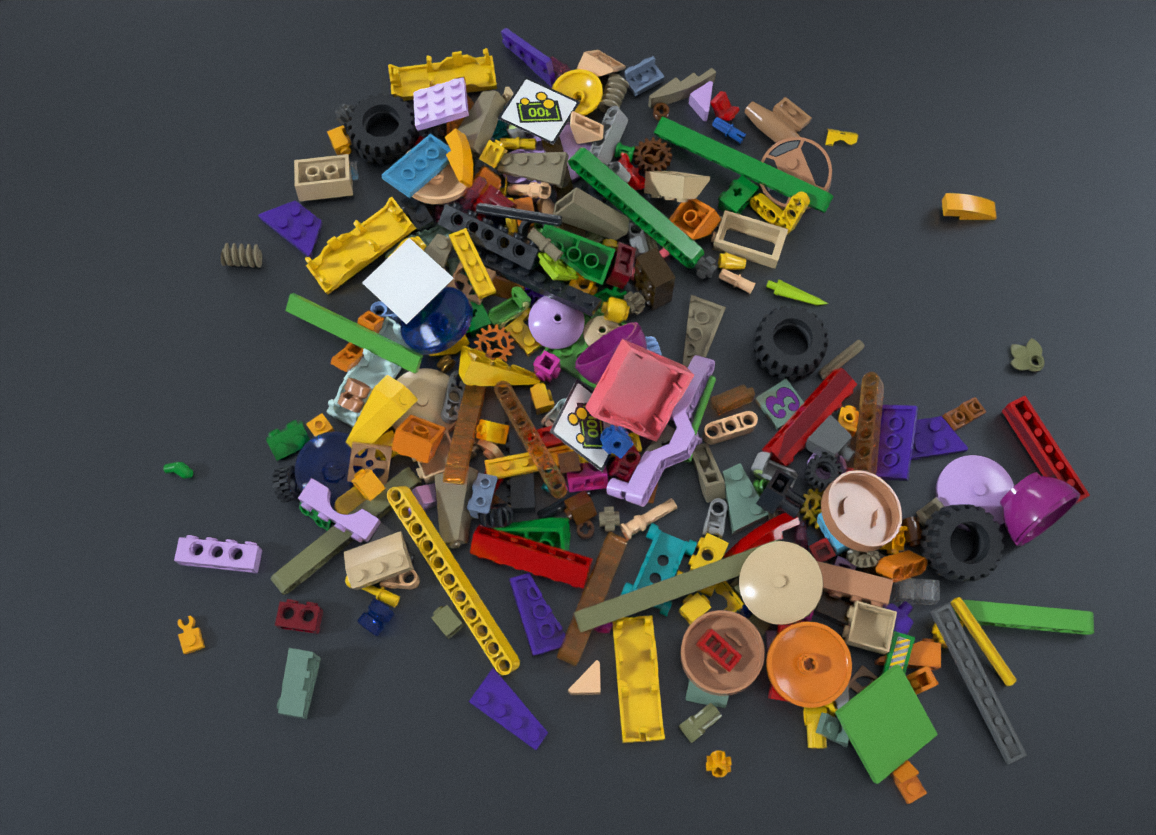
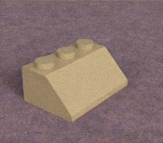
(323, 177)
(674, 185)
(377, 561)

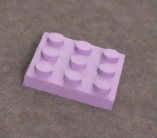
(440, 104)

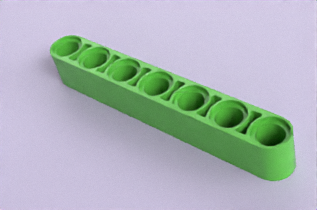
(1031, 617)

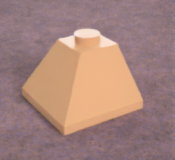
(599, 63)

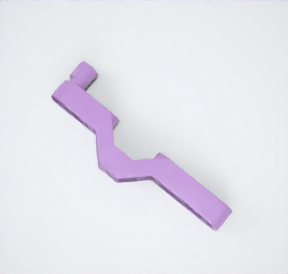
(680, 447)

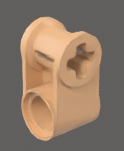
(399, 581)

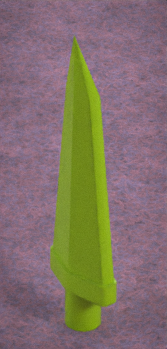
(789, 291)

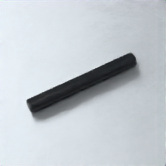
(519, 214)

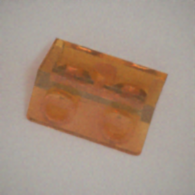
(732, 399)

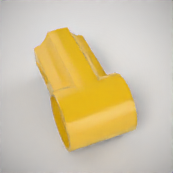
(811, 720)

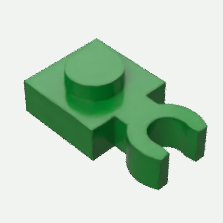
(606, 294)

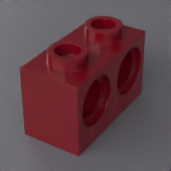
(621, 266)
(298, 622)

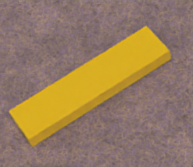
(472, 263)

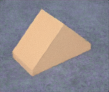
(585, 129)
(588, 683)

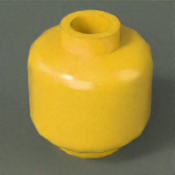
(615, 310)

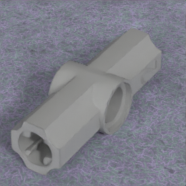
(637, 240)

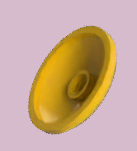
(581, 85)

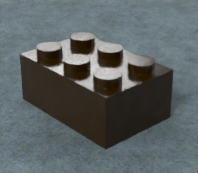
(654, 279)

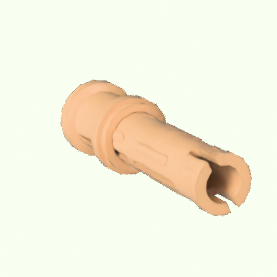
(532, 190)
(641, 522)

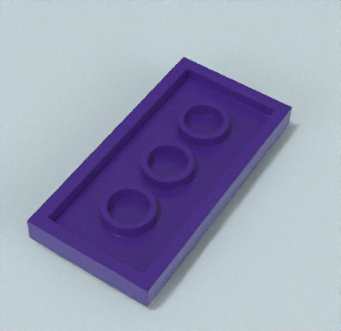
(896, 441)

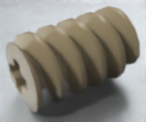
(613, 92)
(241, 256)

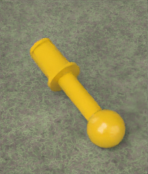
(381, 594)

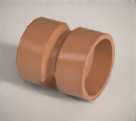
(353, 396)

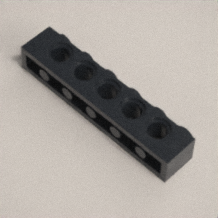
(451, 220)

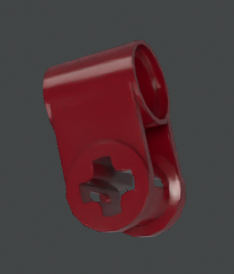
(626, 465)

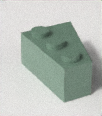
(741, 500)
(298, 683)

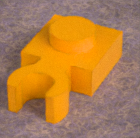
(191, 638)

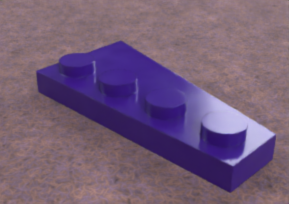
(530, 56)
(539, 623)
(505, 708)

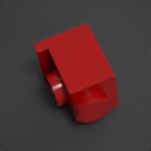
(822, 550)

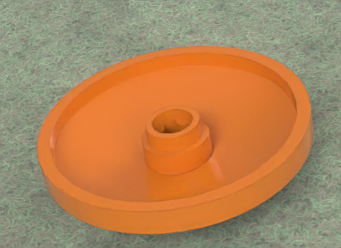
(809, 664)

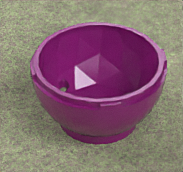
(597, 356)
(1036, 506)

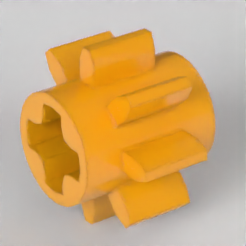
(718, 763)

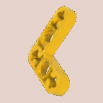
(760, 202)

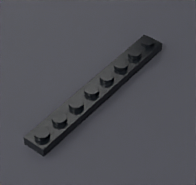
(539, 282)

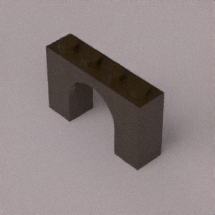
(834, 609)

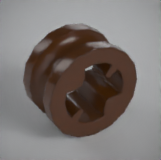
(661, 106)
(590, 532)

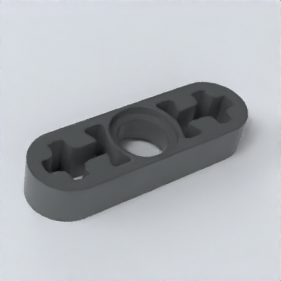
(459, 390)

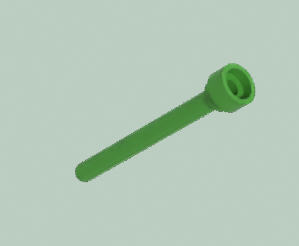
(701, 407)

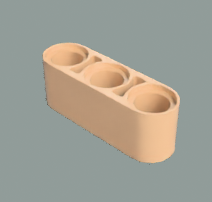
(724, 434)

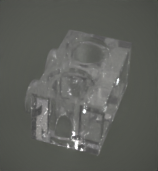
(917, 591)

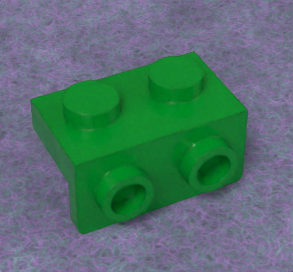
(287, 440)

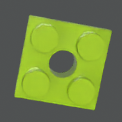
(557, 270)

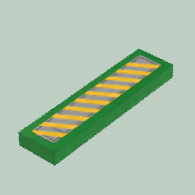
(899, 651)

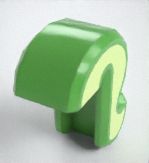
(510, 308)

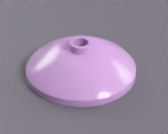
(555, 333)

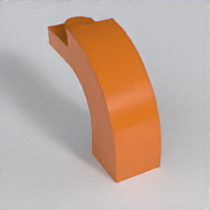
(352, 354)

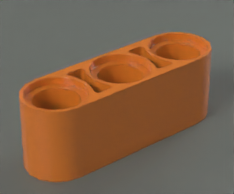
(901, 566)

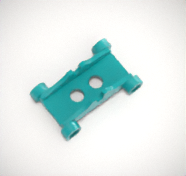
(661, 545)

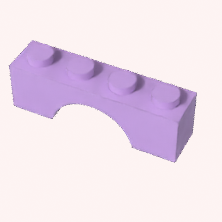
(360, 524)

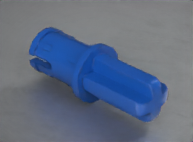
(729, 130)

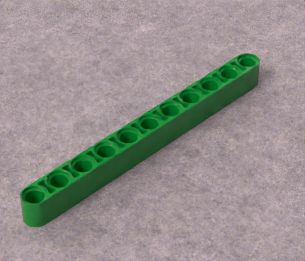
(741, 163)

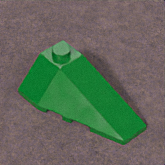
(581, 254)
(548, 531)

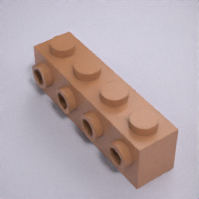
(855, 585)

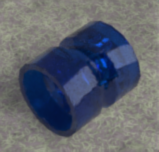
(373, 624)

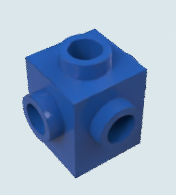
(616, 440)

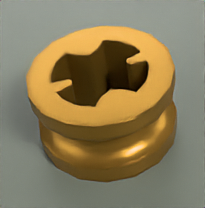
(446, 363)

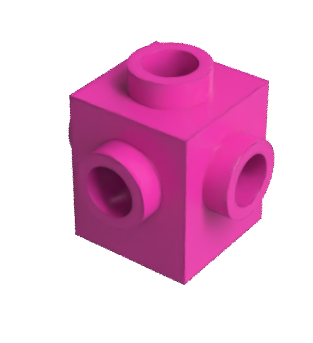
(545, 361)

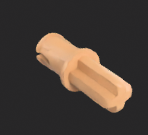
(736, 280)

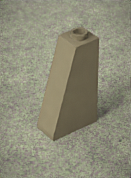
(482, 120)
(591, 215)
(452, 509)

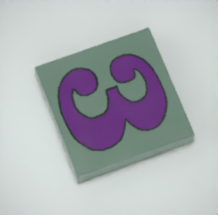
(779, 403)

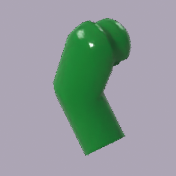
(179, 468)

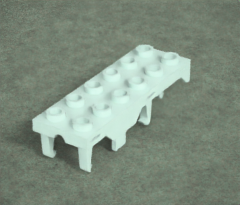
(369, 371)

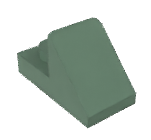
(832, 729)

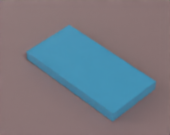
(418, 166)

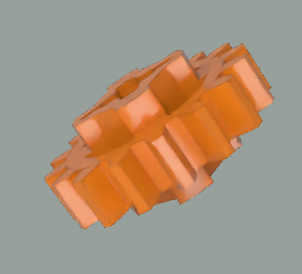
(500, 333)

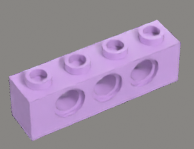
(188, 546)

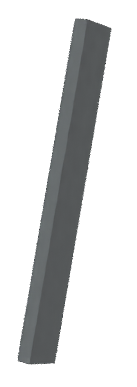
(978, 683)

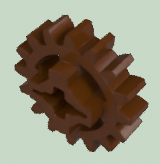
(652, 156)

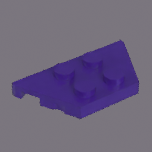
(294, 225)
(935, 438)

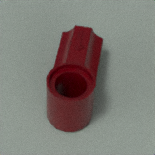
(496, 197)

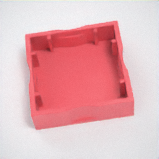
(639, 390)

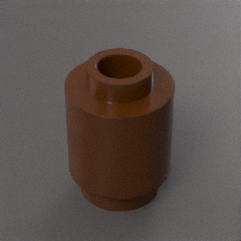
(913, 535)

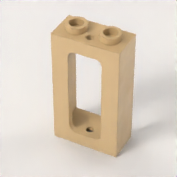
(753, 228)

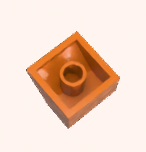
(695, 218)
(418, 438)

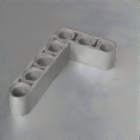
(604, 149)

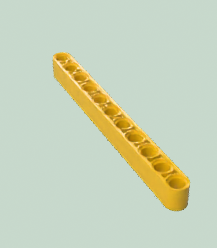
(460, 584)

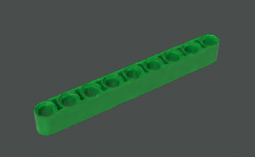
(636, 207)

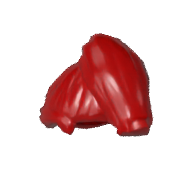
(636, 181)

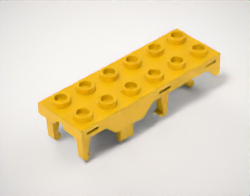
(477, 73)
(361, 246)
(638, 679)

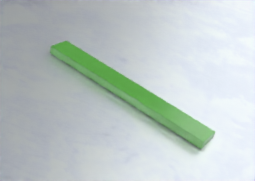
(354, 333)

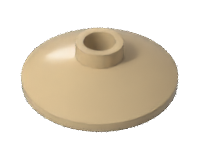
(591, 329)

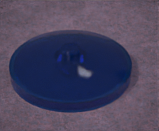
(439, 323)
(327, 461)

